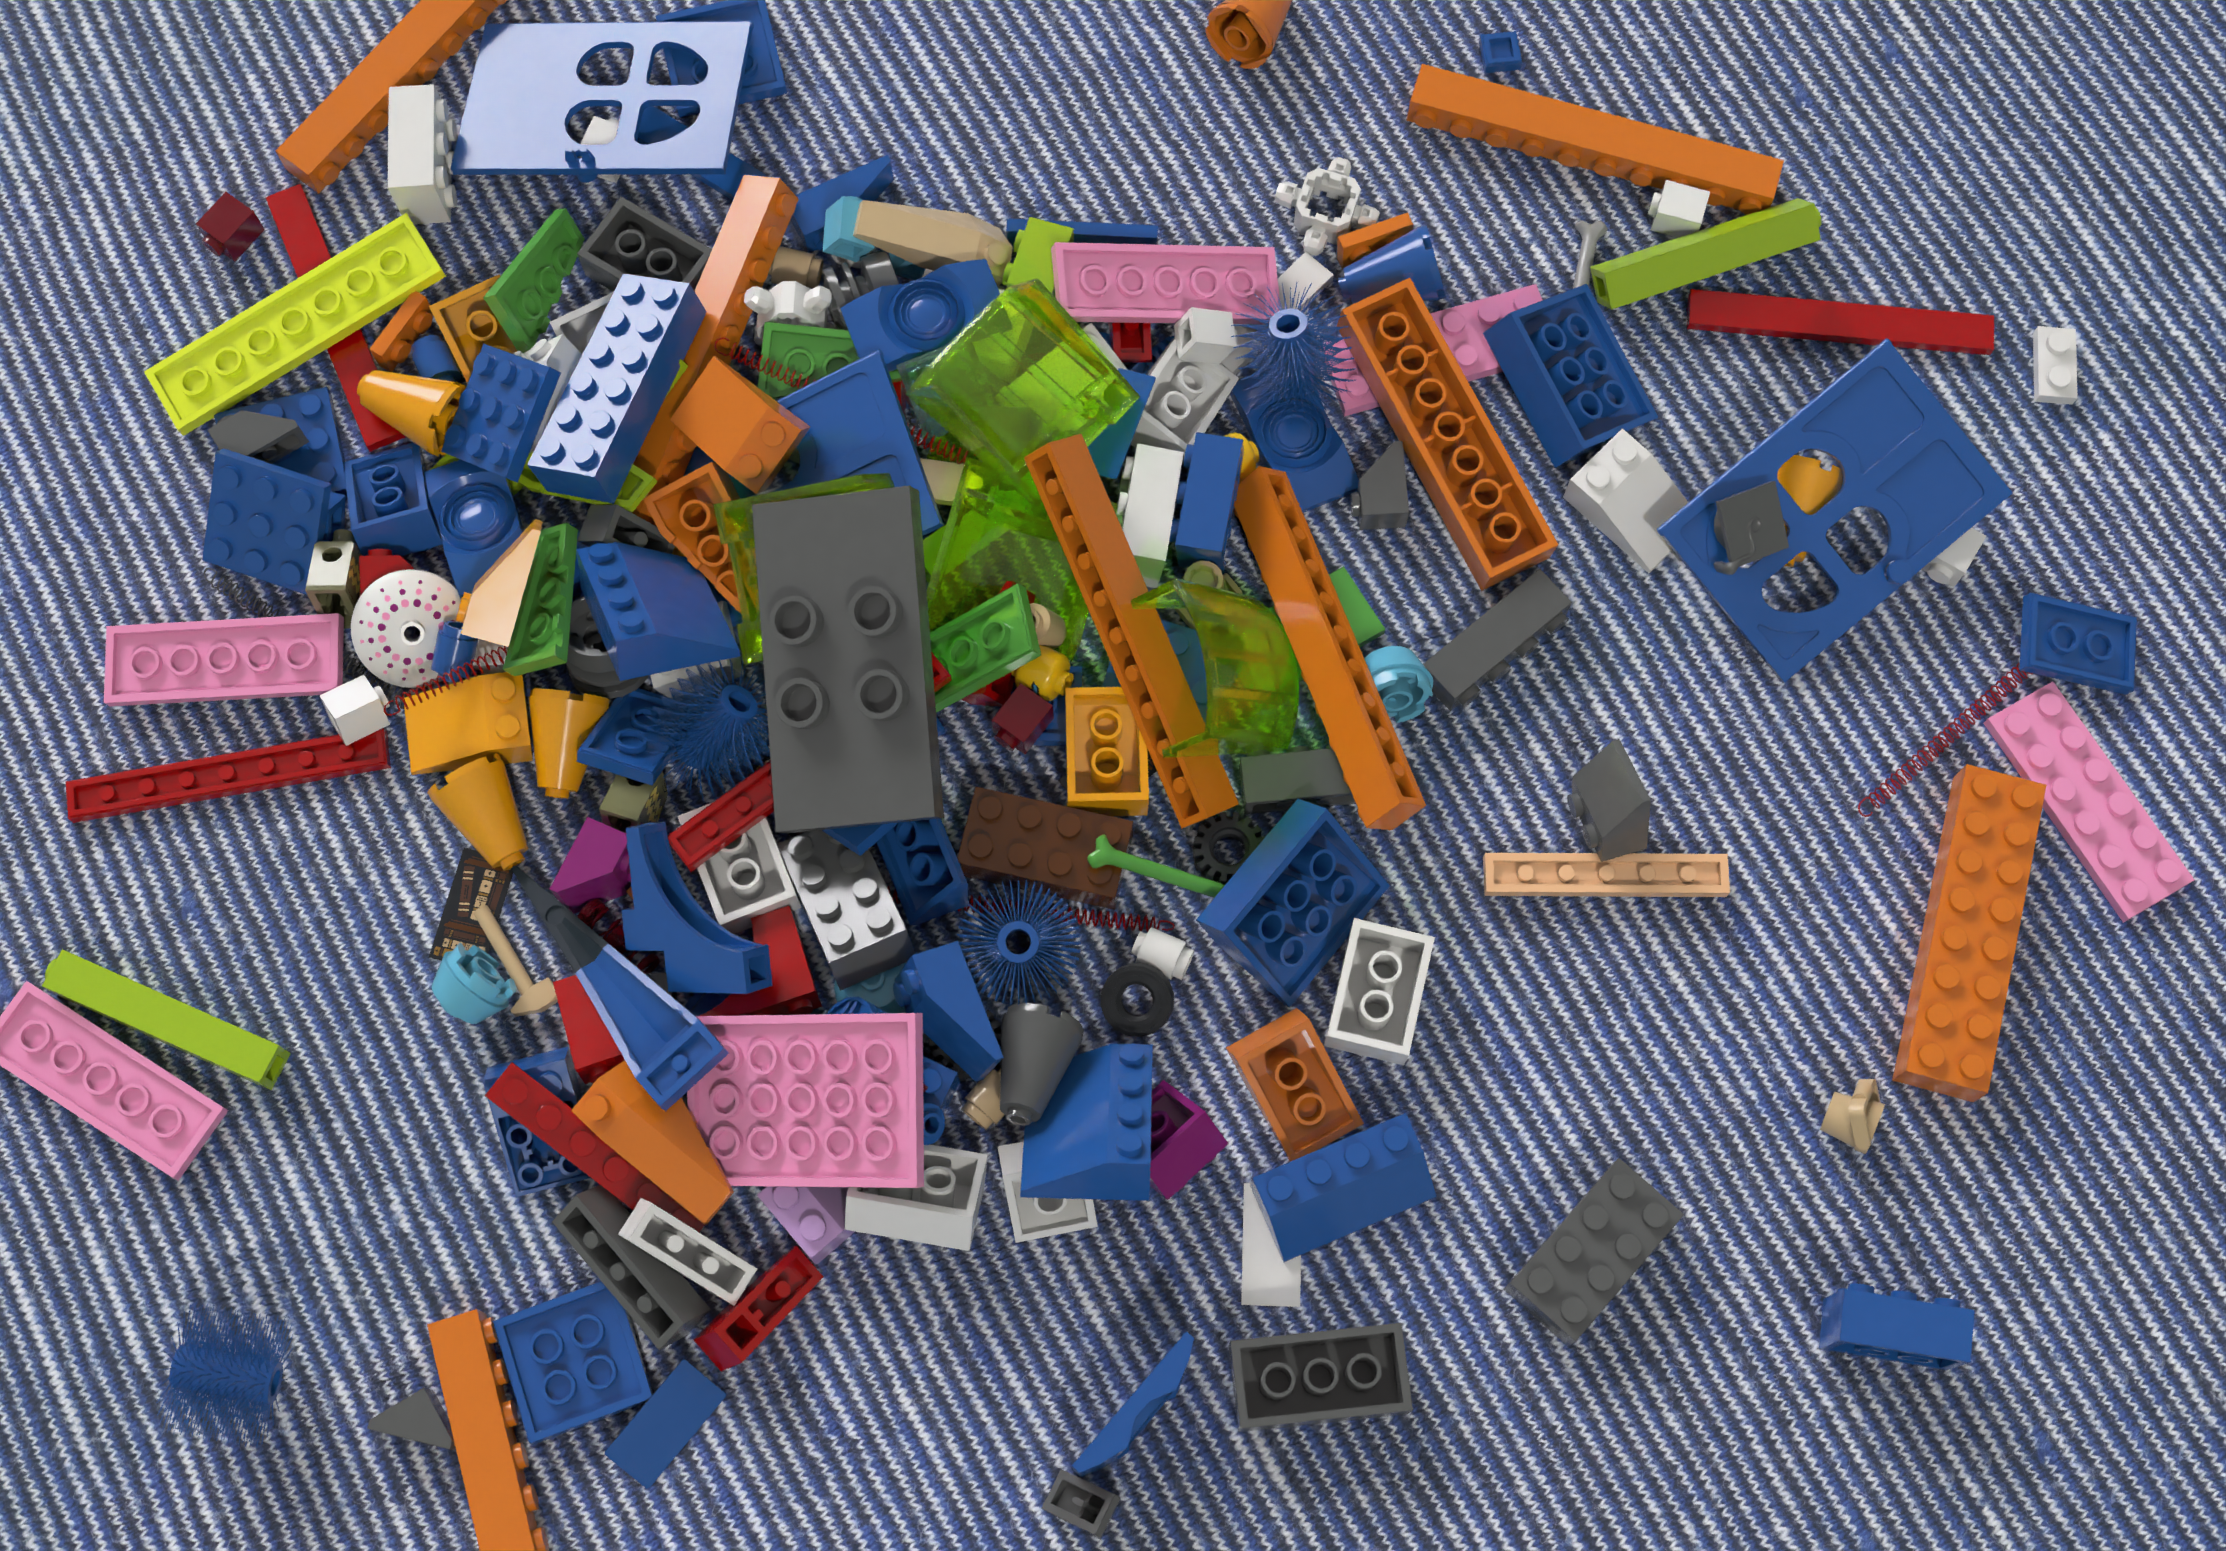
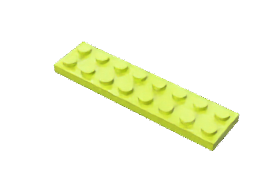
(294, 324)

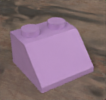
(810, 1216)

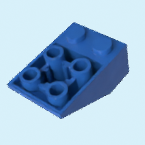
(530, 1160)

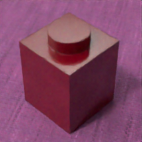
(229, 227)
(1021, 720)

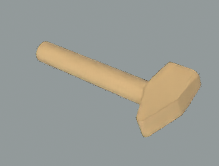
(534, 997)

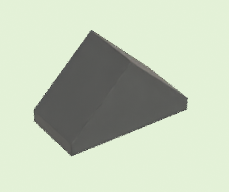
(417, 1419)
(1081, 1504)

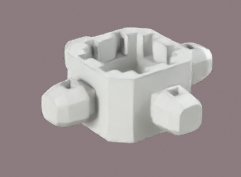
(1318, 228)
(789, 304)

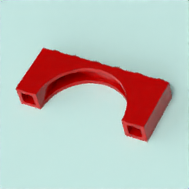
(791, 994)

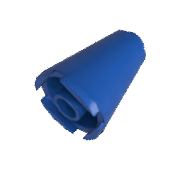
(1401, 259)

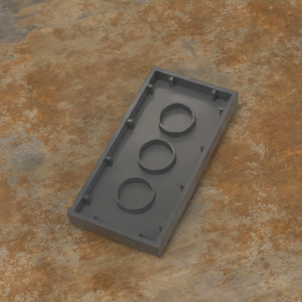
(847, 660)

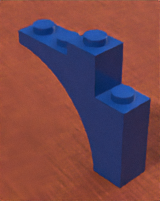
(668, 919)

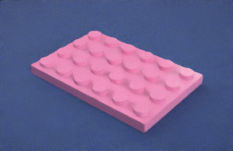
(815, 1100)

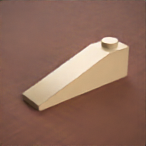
(932, 236)

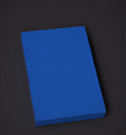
(2078, 643)
(618, 738)

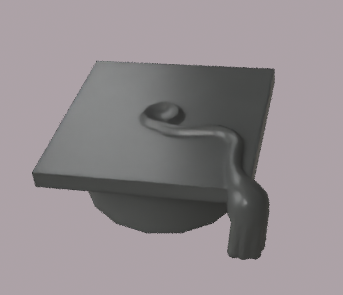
(1749, 526)

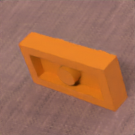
(1366, 240)
(401, 332)

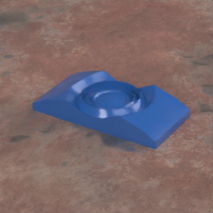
(921, 313)
(1307, 451)
(474, 518)
(1137, 1411)

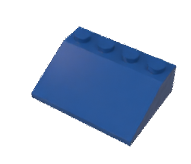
(1569, 374)
(652, 610)
(1293, 901)
(1094, 1130)

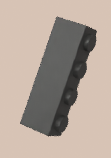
(1497, 639)
(1278, 780)
(645, 1287)

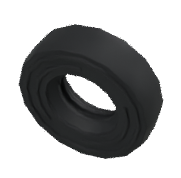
(1115, 1011)

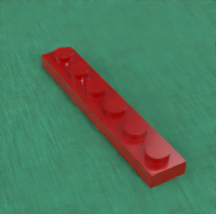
(565, 1133)

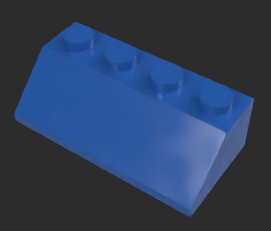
(1344, 1187)

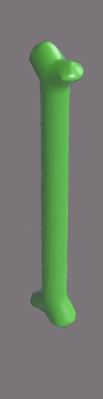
(1107, 855)

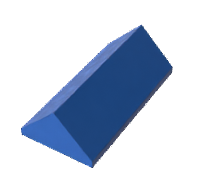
(924, 869)

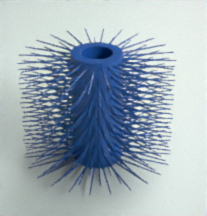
(1294, 352)
(714, 727)
(1035, 927)
(225, 1374)

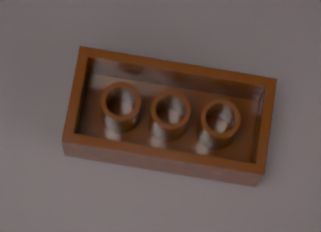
(1043, 844)

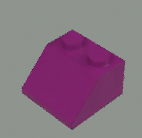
(593, 867)
(1180, 1140)

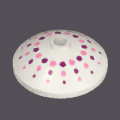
(387, 610)

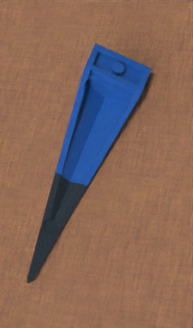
(653, 1031)

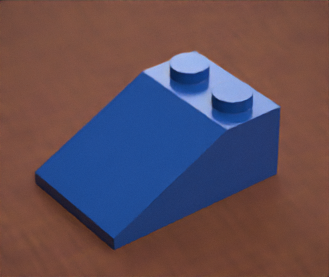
(391, 502)
(952, 1010)

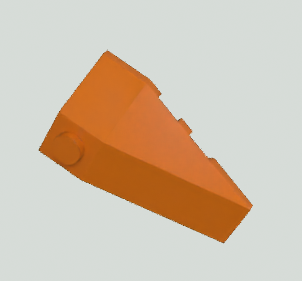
(688, 521)
(656, 1141)

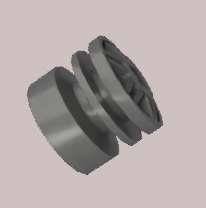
(875, 272)
(589, 661)

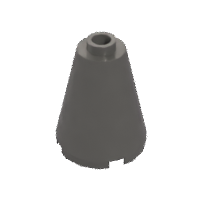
(1034, 1059)

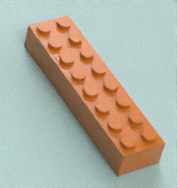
(1446, 434)
(1970, 934)

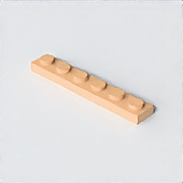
(1619, 877)

